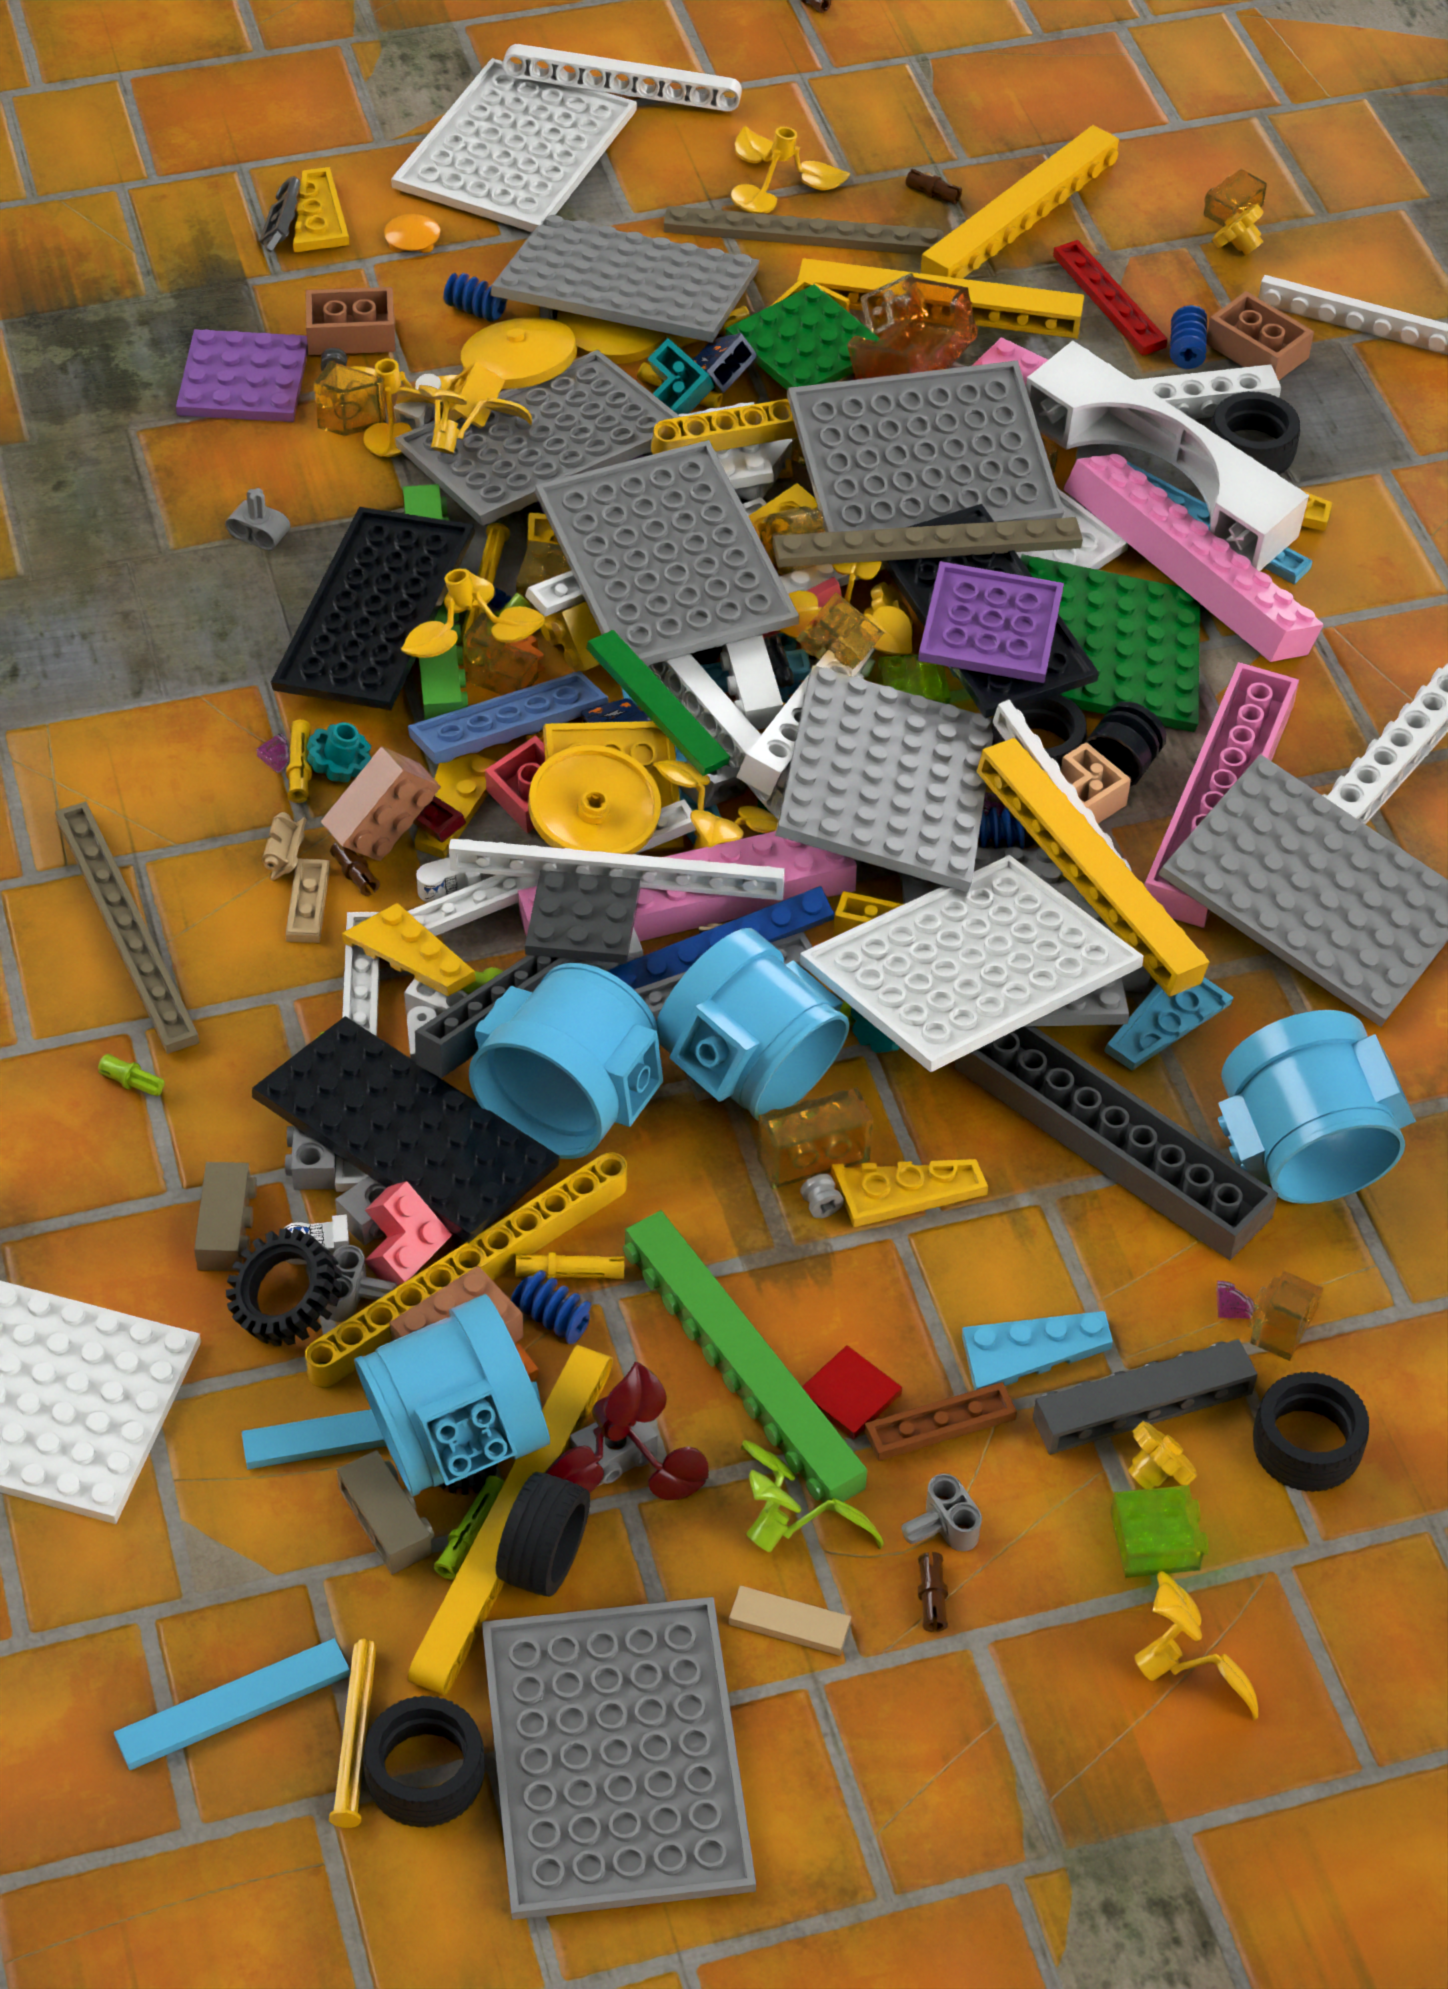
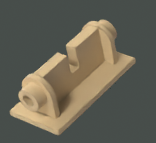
(282, 854)

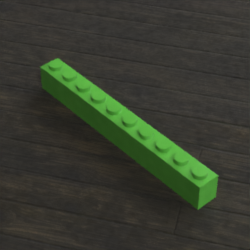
(438, 674)
(744, 1360)

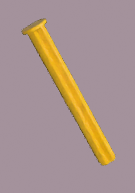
(496, 536)
(354, 1736)

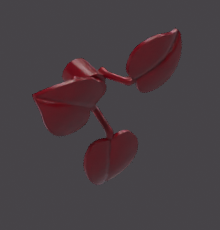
(634, 1399)

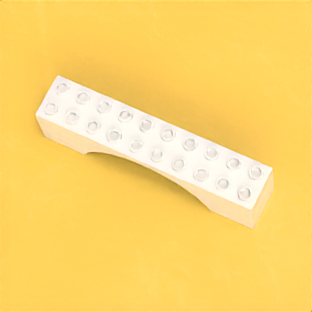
(1091, 402)

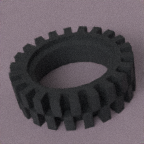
(307, 1311)

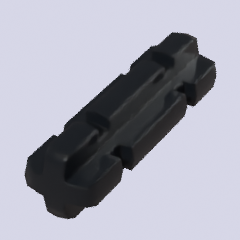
(779, 661)

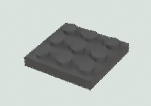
(583, 917)

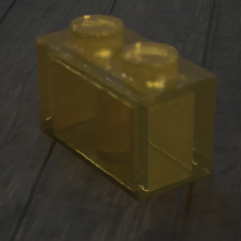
(1234, 195)

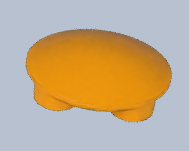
(412, 233)

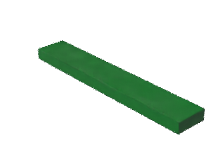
(658, 702)

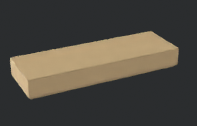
(308, 901)
(790, 1620)

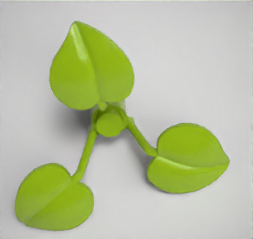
(772, 1521)

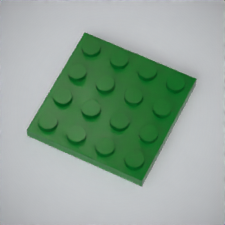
(803, 338)

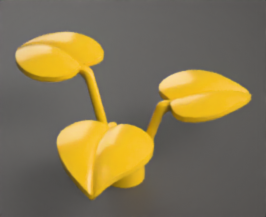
(756, 148)
(446, 430)
(381, 436)
(463, 594)
(891, 620)
(711, 828)
(1164, 1653)

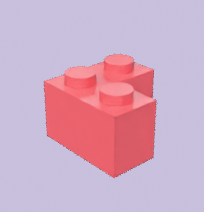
(411, 1233)

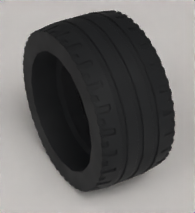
(1260, 413)
(1054, 715)
(1322, 1396)
(542, 1534)
(415, 1718)

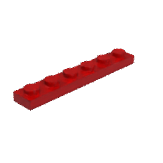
(1110, 297)

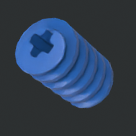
(473, 297)
(1188, 337)
(1001, 829)
(552, 1306)

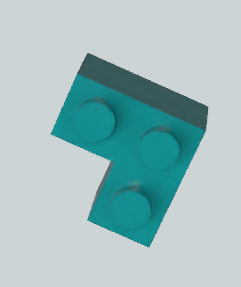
(683, 378)

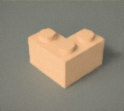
(1096, 780)

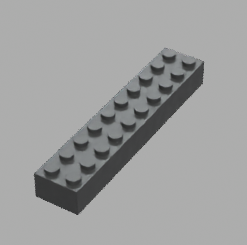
(1123, 1137)

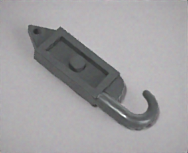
(281, 214)

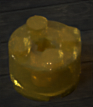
(788, 522)

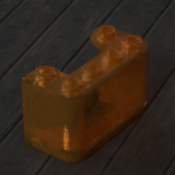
(929, 335)

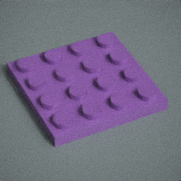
(243, 375)
(991, 622)

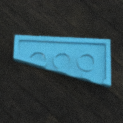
(1164, 1020)
(1028, 1346)

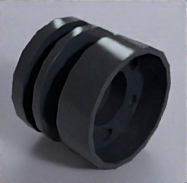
(1129, 738)

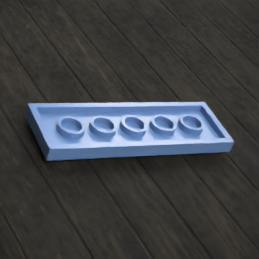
(506, 717)

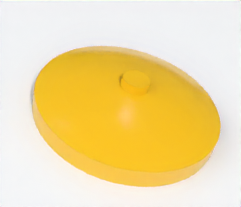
(615, 340)
(522, 350)
(594, 801)

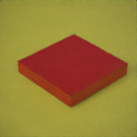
(851, 1391)

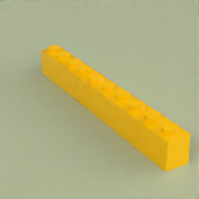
(1021, 205)
(992, 303)
(1092, 866)

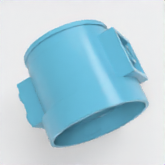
(752, 1024)
(568, 1058)
(1313, 1107)
(453, 1397)

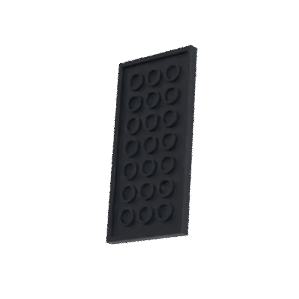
(370, 599)
(1068, 662)
(406, 1127)

